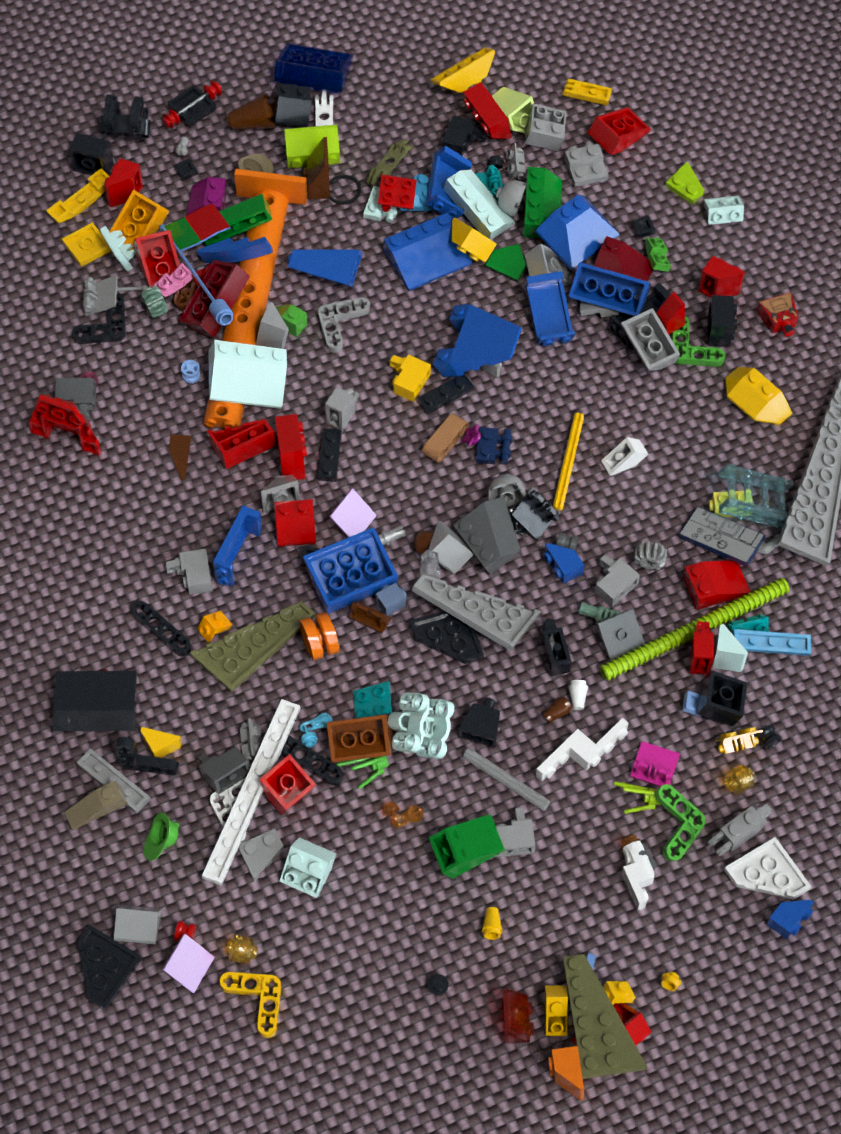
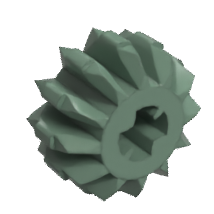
(154, 301)

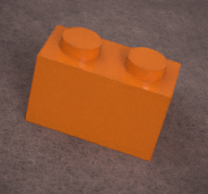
(567, 1070)

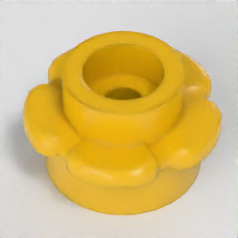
(670, 981)

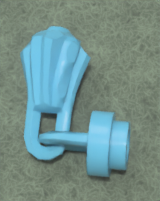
(310, 738)

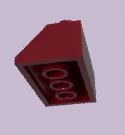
(223, 282)

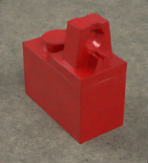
(701, 649)

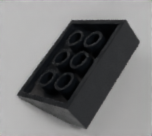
(95, 701)

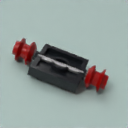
(192, 105)

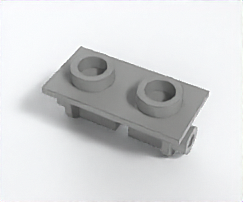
(515, 158)
(250, 732)

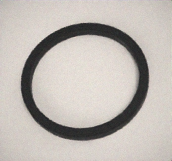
(348, 201)

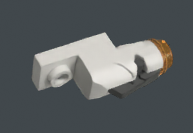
(639, 869)

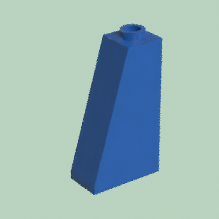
(331, 265)

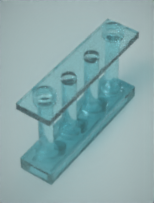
(747, 509)

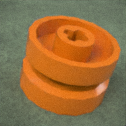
(319, 636)

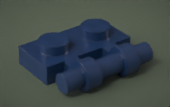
(487, 446)

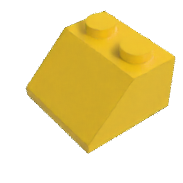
(471, 240)

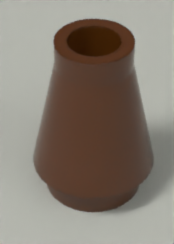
(558, 708)

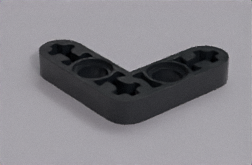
(108, 328)
(131, 760)

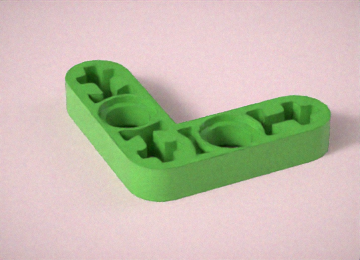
(688, 351)
(686, 822)

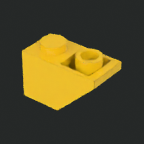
(556, 1010)

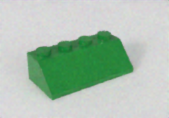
(542, 198)

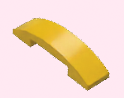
(81, 199)

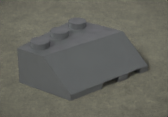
(490, 534)

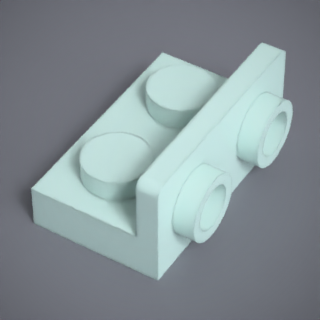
(724, 209)

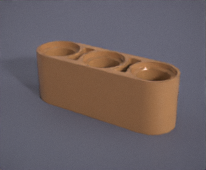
(445, 437)

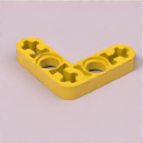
(260, 990)

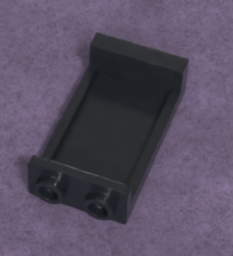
(654, 300)

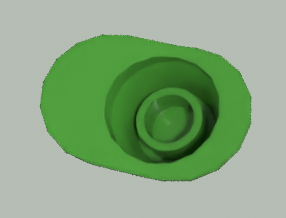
(161, 836)

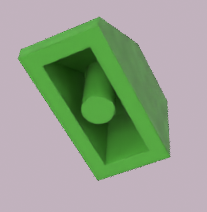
(294, 318)

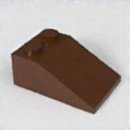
(318, 172)

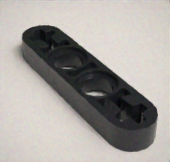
(163, 626)
(312, 756)

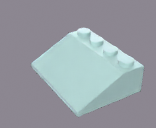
(247, 374)

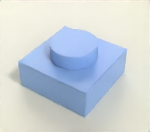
(690, 703)

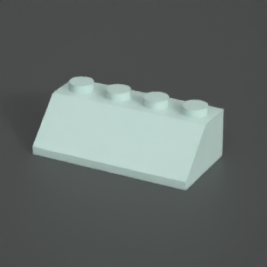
(477, 203)

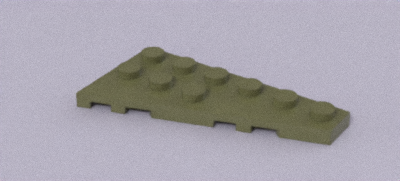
(248, 648)
(599, 1032)

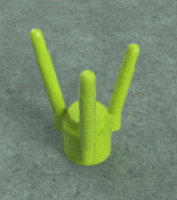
(648, 797)

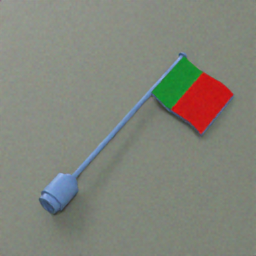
(193, 231)

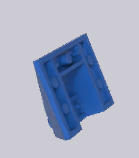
(576, 231)

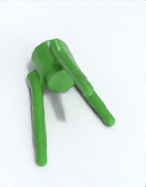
(374, 763)

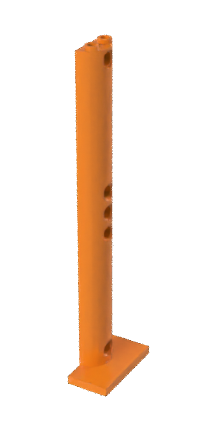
(279, 192)

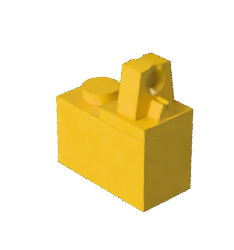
(411, 377)

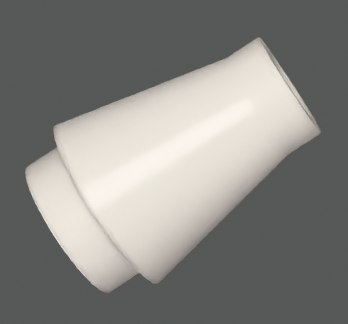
(578, 692)

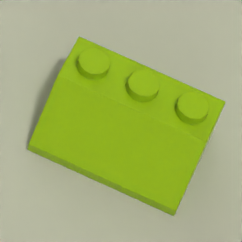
(303, 141)

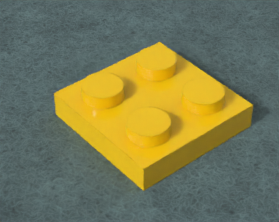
(86, 244)

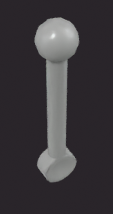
(144, 287)

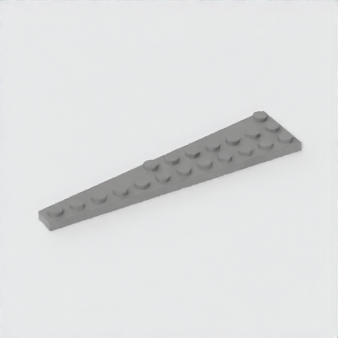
(815, 507)

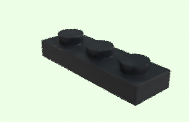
(445, 394)
(329, 455)

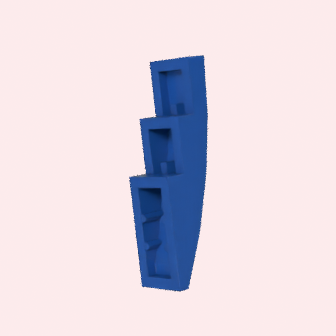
(235, 251)

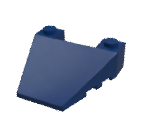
(480, 341)

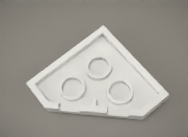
(768, 871)

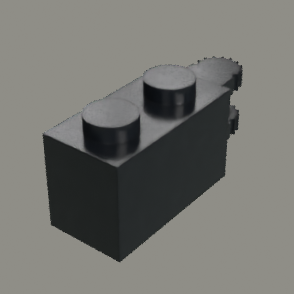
(555, 648)

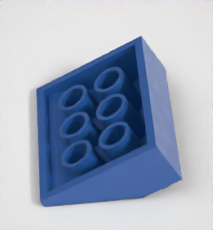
(425, 252)
(350, 570)

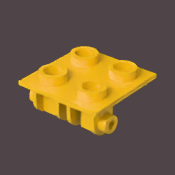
(745, 739)

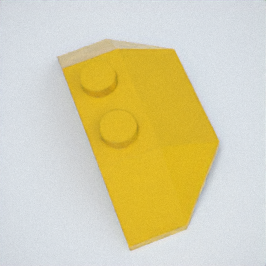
(466, 72)
(757, 396)

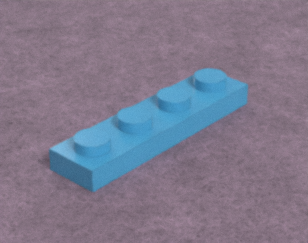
(774, 642)

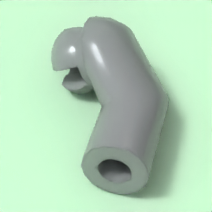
(181, 148)
(768, 547)

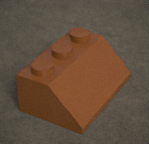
(360, 738)

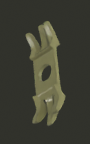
(393, 153)

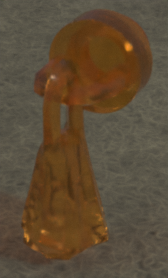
(413, 814)

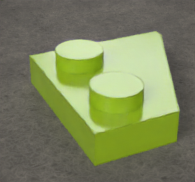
(686, 184)

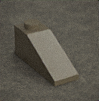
(96, 805)

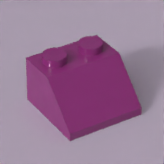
(207, 192)

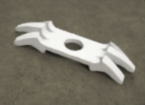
(324, 108)

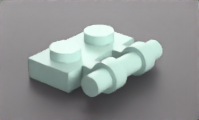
(374, 211)

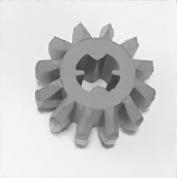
(650, 555)

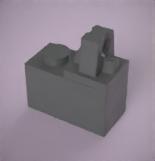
(78, 390)
(223, 770)

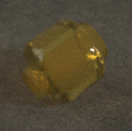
(739, 779)
(241, 949)

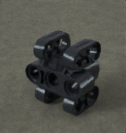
(133, 125)

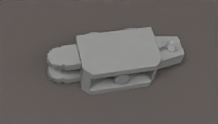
(741, 829)

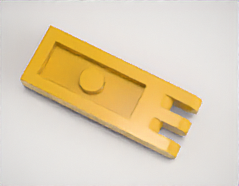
(587, 91)

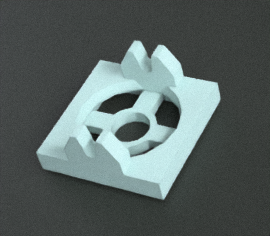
(119, 249)

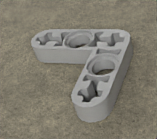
(332, 319)

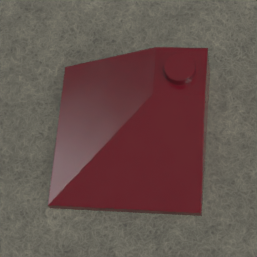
(623, 259)

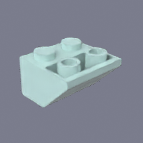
(307, 867)

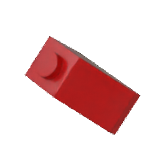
(672, 313)

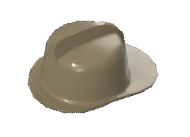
(256, 162)

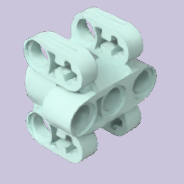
(421, 723)

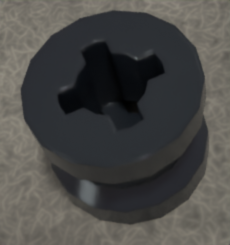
(769, 737)

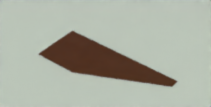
(179, 450)

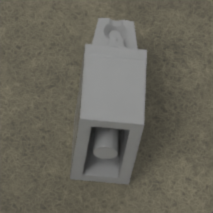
(340, 407)
(195, 570)
(618, 580)
(517, 837)

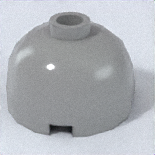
(511, 196)
(509, 487)

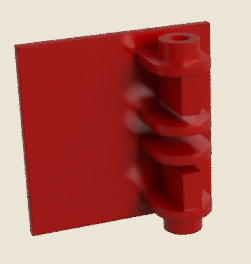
(396, 192)

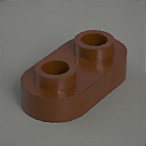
(184, 295)

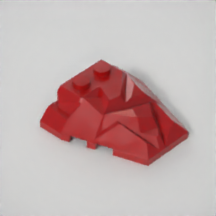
(63, 415)

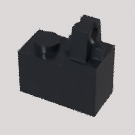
(461, 134)

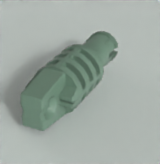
(598, 613)

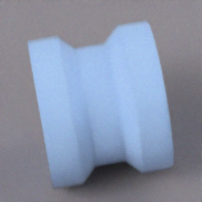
(190, 366)

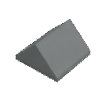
(272, 329)
(451, 548)
(137, 924)

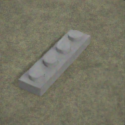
(105, 773)

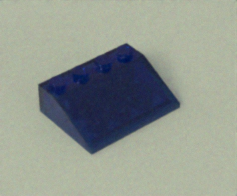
(313, 67)

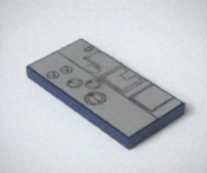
(722, 536)

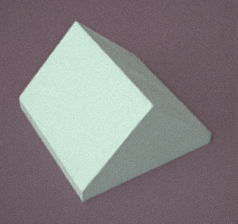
(728, 651)

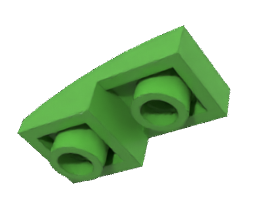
(656, 254)

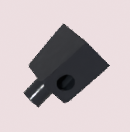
(481, 723)

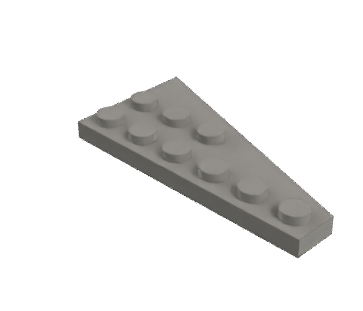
(481, 611)

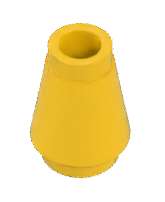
(492, 925)

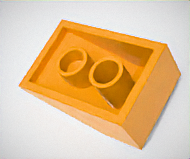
(139, 218)

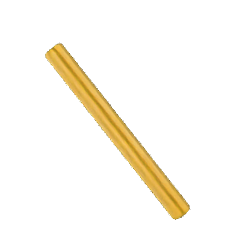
(568, 461)

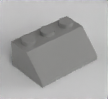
(651, 340)

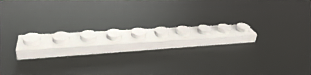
(250, 793)

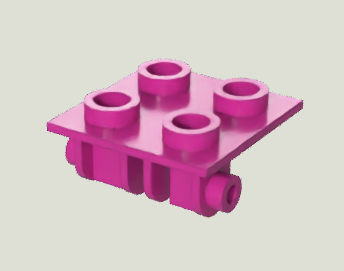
(654, 764)

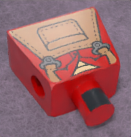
(779, 314)

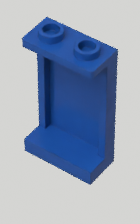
(444, 165)
(549, 308)
(246, 522)

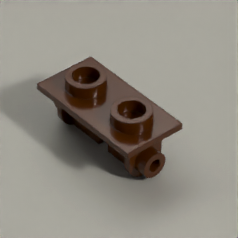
(369, 616)

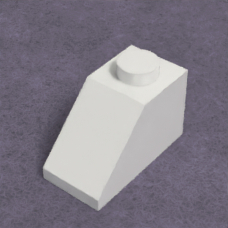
(624, 456)

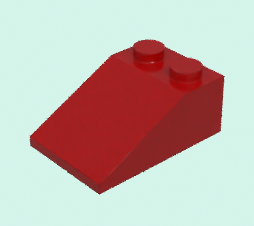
(618, 130)
(156, 256)
(714, 582)

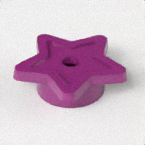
(472, 435)

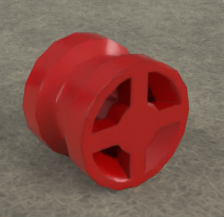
(182, 928)

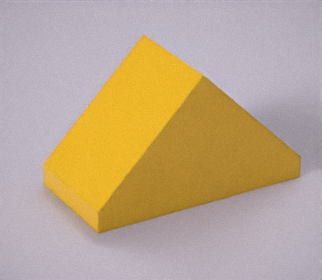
(160, 742)

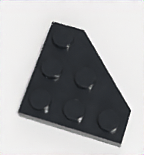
(448, 636)
(105, 966)

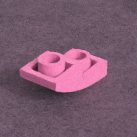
(174, 282)

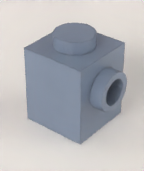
(391, 599)

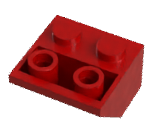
(122, 181)
(721, 278)

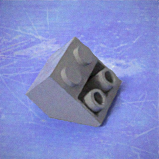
(545, 127)

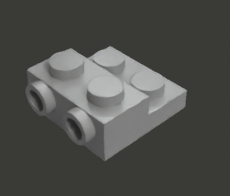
(585, 164)

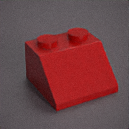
(295, 522)
(286, 784)

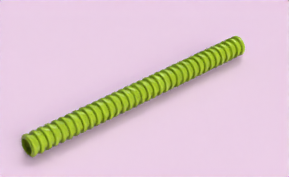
(685, 633)

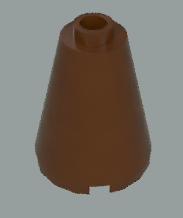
(252, 115)

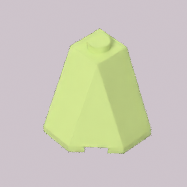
(515, 107)

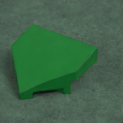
(508, 261)

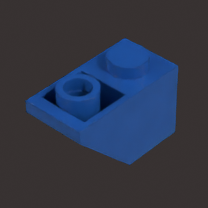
(564, 561)
(788, 917)

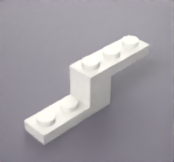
(582, 750)

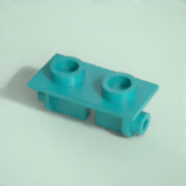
(754, 623)

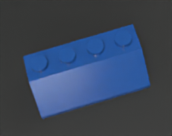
(609, 289)

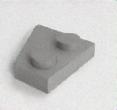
(260, 851)

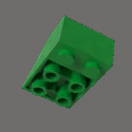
(466, 845)

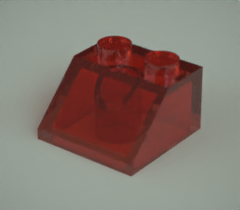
(516, 1017)

